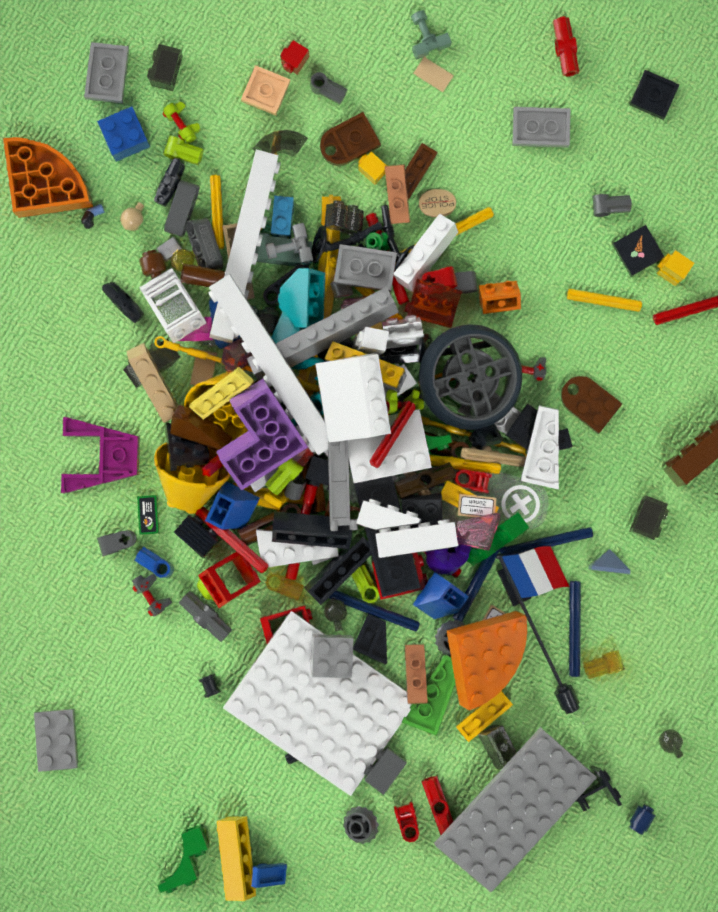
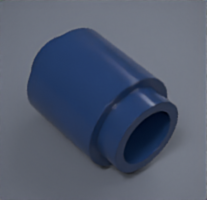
(642, 819)

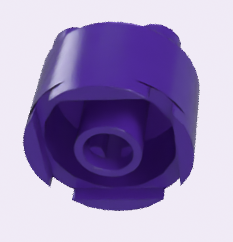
(448, 559)

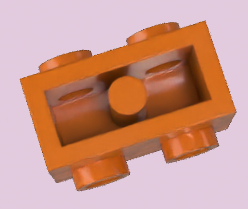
(499, 297)

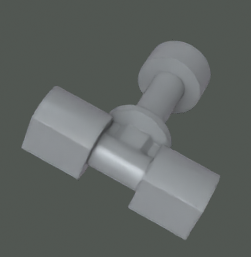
(298, 245)

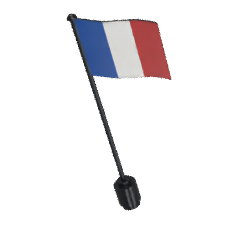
(532, 575)

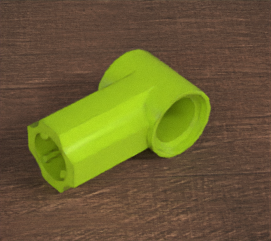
(179, 149)
(285, 473)
(363, 582)

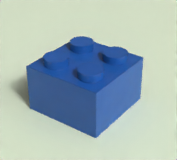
(123, 134)

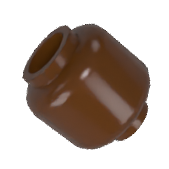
(152, 264)

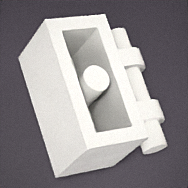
(403, 332)

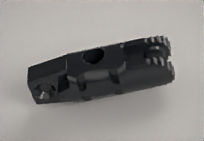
(169, 182)
(123, 301)

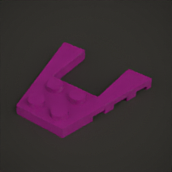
(117, 455)

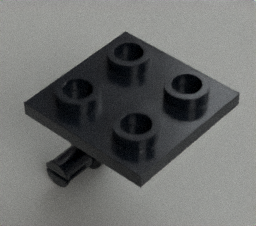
(603, 783)

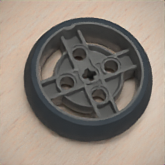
(480, 410)

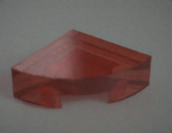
(305, 457)

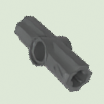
(205, 616)

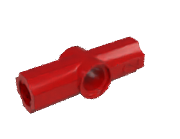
(566, 46)
(434, 795)

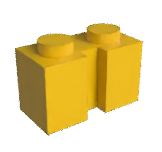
(674, 267)

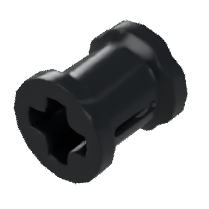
(209, 685)

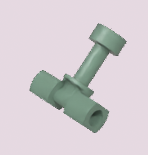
(429, 41)

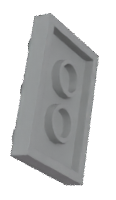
(106, 72)
(541, 127)
(365, 267)
(56, 740)

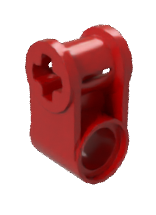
(442, 276)
(474, 480)
(407, 820)

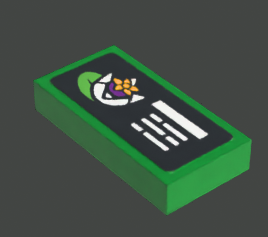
(148, 514)

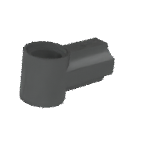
(329, 90)
(605, 205)
(295, 488)

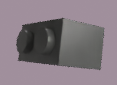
(385, 769)

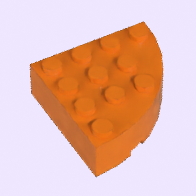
(42, 179)
(486, 656)

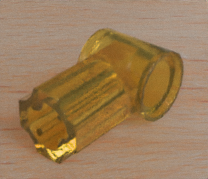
(287, 587)
(609, 663)

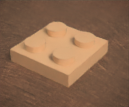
(265, 90)

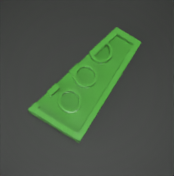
(439, 692)

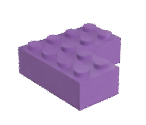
(269, 437)

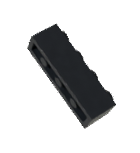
(309, 530)
(339, 569)

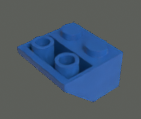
(231, 507)
(440, 598)

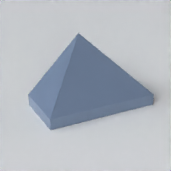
(610, 563)

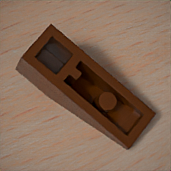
(192, 427)

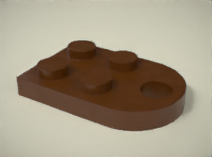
(350, 139)
(590, 404)

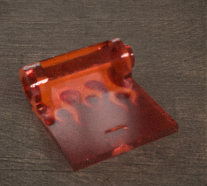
(434, 303)

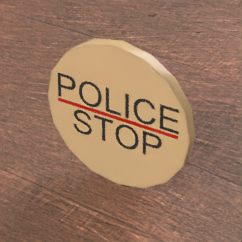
(437, 202)

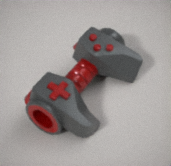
(538, 370)
(142, 585)

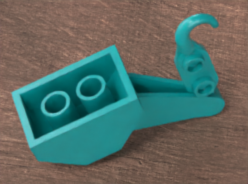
(301, 306)

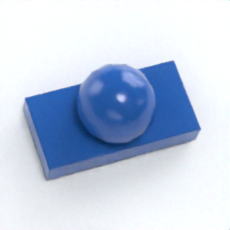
(268, 875)

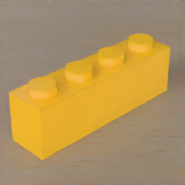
(236, 858)

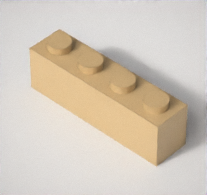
(152, 381)

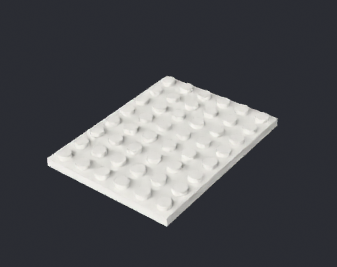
(320, 721)

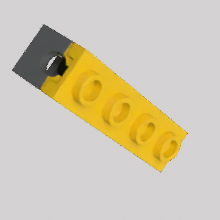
(392, 375)

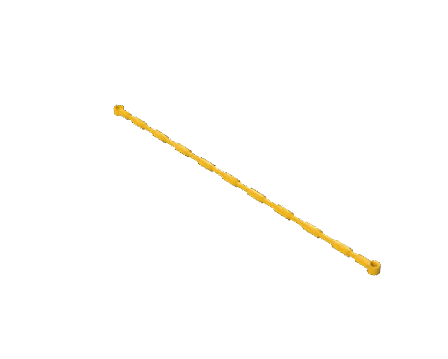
(315, 388)

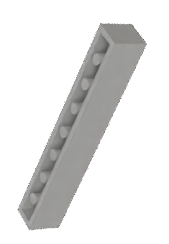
(334, 328)

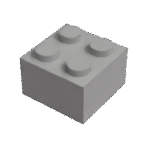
(332, 656)

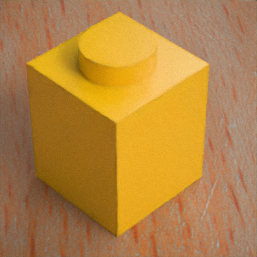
(372, 167)

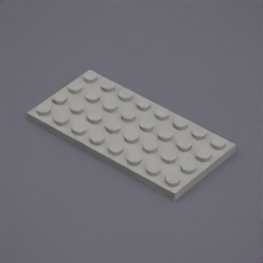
(515, 810)

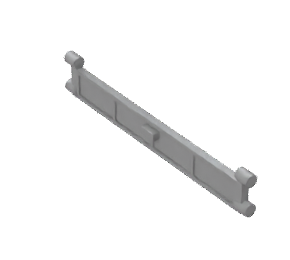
(339, 486)

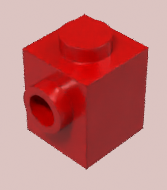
(294, 57)

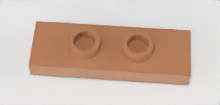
(397, 194)
(415, 674)

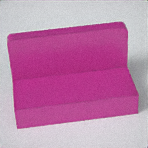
(200, 334)

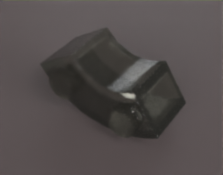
(281, 142)
(163, 358)

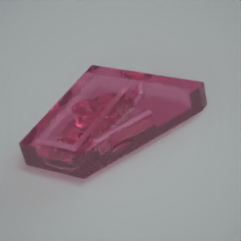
(477, 531)

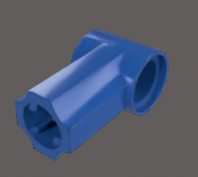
(153, 562)

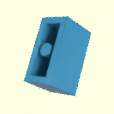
(282, 216)

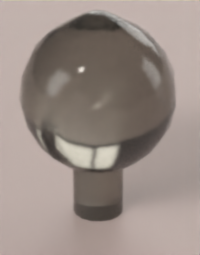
(335, 612)
(671, 742)

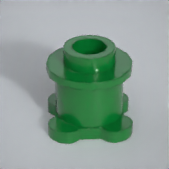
(377, 241)

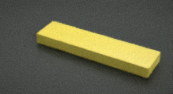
(221, 393)

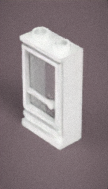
(172, 305)

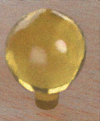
(181, 257)

